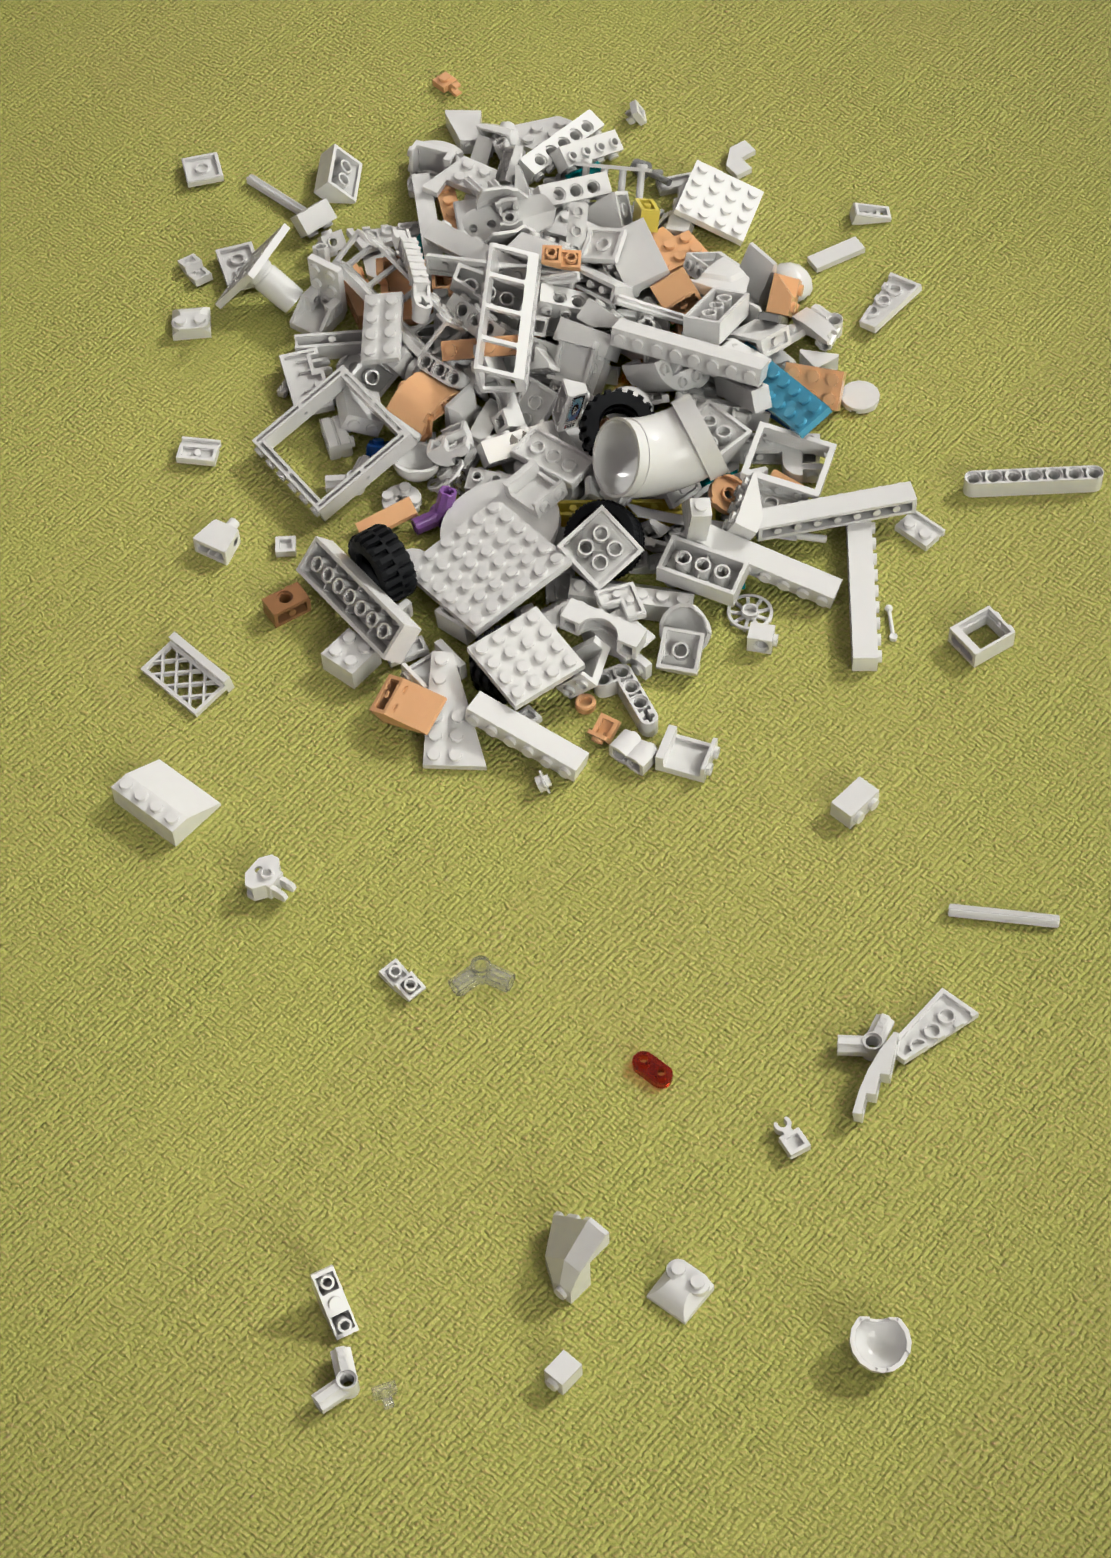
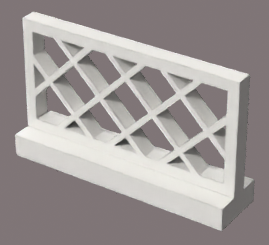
(202, 666)

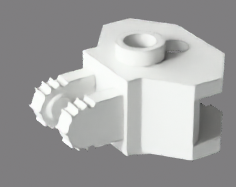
(267, 880)

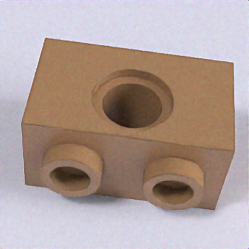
(286, 604)

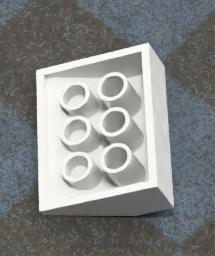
(164, 800)

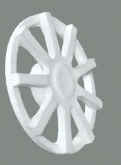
(445, 475)
(749, 612)

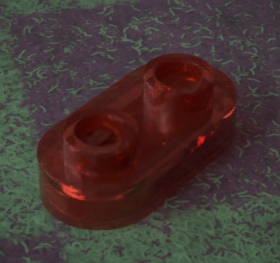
(651, 1068)

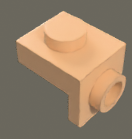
(604, 729)

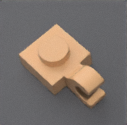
(446, 82)

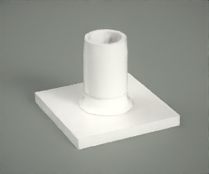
(264, 276)

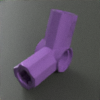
(434, 517)

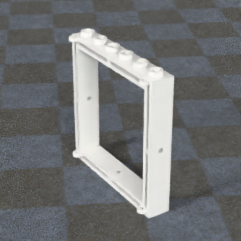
(361, 476)

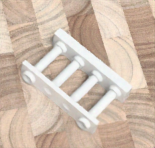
(641, 168)

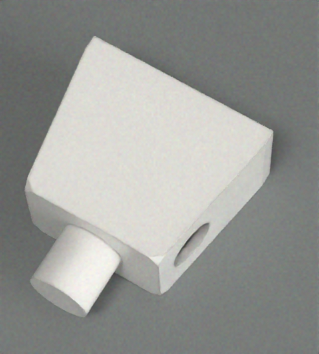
(218, 540)

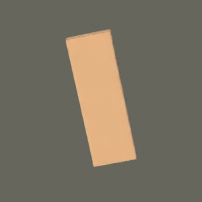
(390, 516)

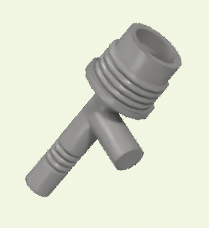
(656, 174)

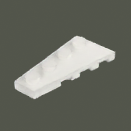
(892, 298)

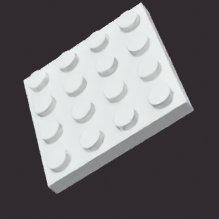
(718, 202)
(525, 658)

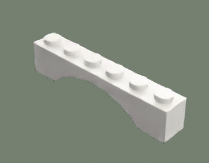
(600, 318)

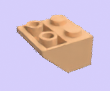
(676, 292)

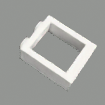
(697, 262)
(968, 649)

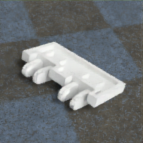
(305, 371)

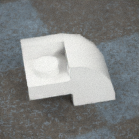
(453, 442)

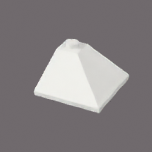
(725, 429)
(600, 548)

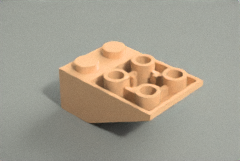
(407, 705)

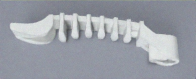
(417, 273)

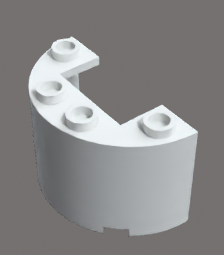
(658, 376)

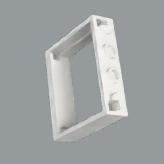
(779, 487)

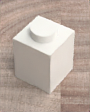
(562, 1373)

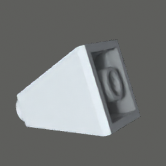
(611, 211)

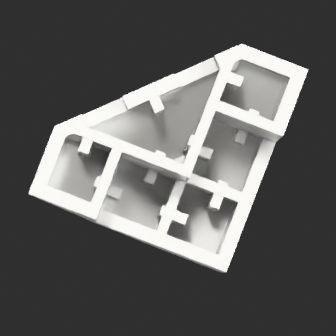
(569, 1253)

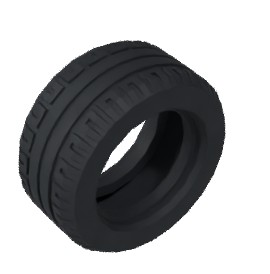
(621, 514)

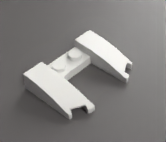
(804, 323)

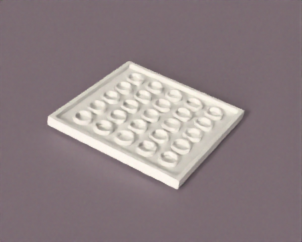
(488, 567)

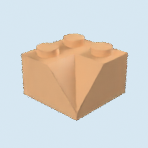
(784, 295)

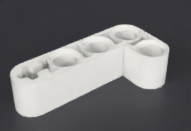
(622, 681)

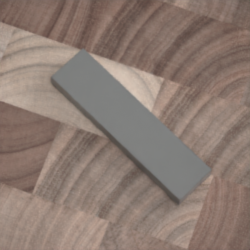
(773, 318)

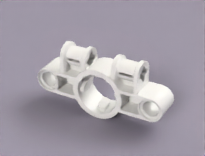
(741, 414)

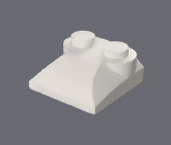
(495, 131)
(191, 323)
(462, 407)
(680, 651)
(681, 1290)

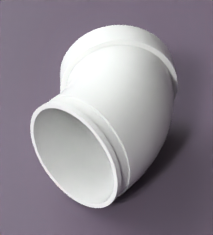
(656, 452)

